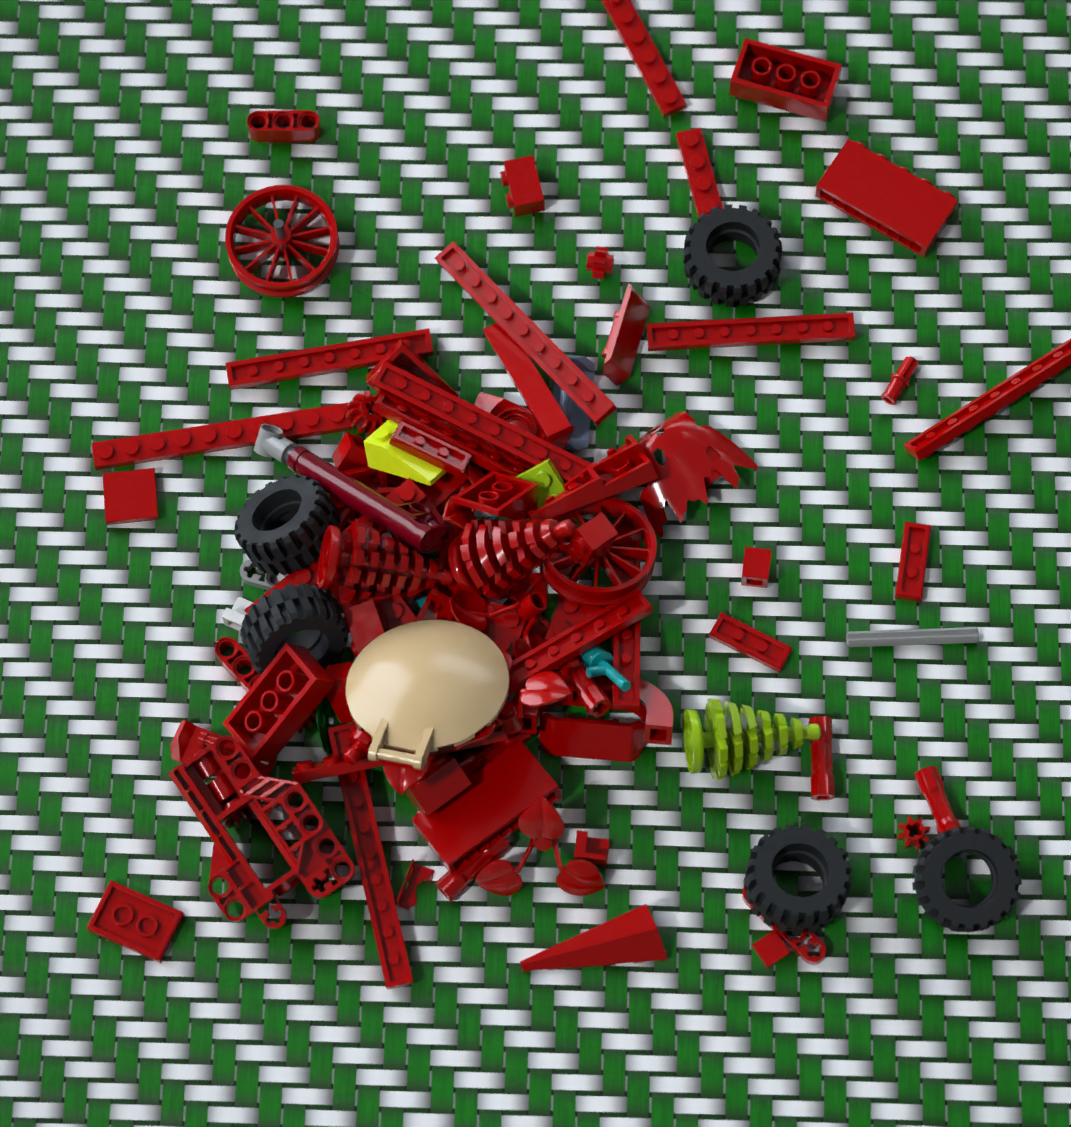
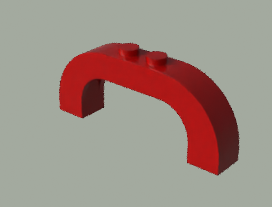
(654, 709)

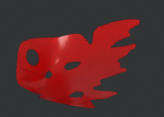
(686, 465)

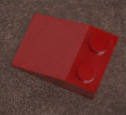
(406, 359)
(500, 496)

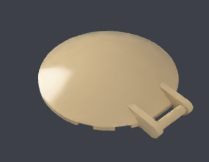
(426, 689)

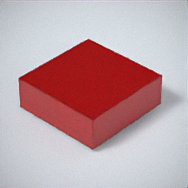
(771, 949)

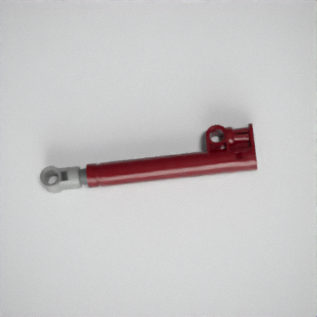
(407, 521)

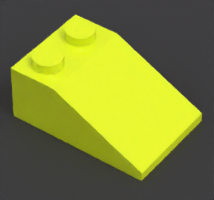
(396, 461)

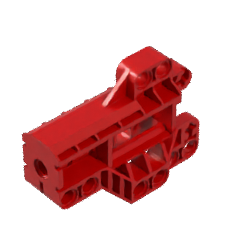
(227, 858)

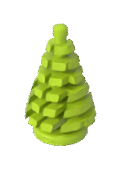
(735, 741)

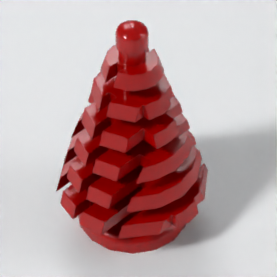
(500, 554)
(368, 567)

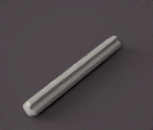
(912, 637)

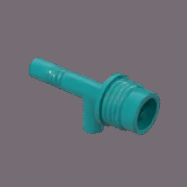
(600, 663)

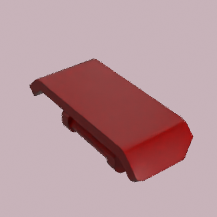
(625, 336)
(591, 738)
(191, 739)

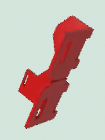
(417, 876)

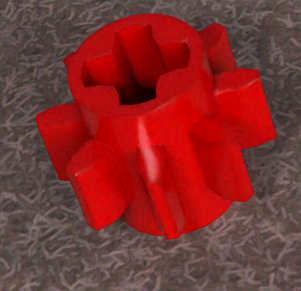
(600, 262)
(917, 839)

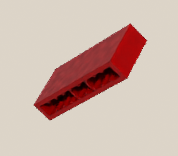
(886, 197)
(486, 806)

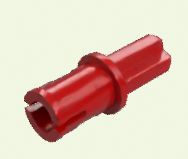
(900, 380)

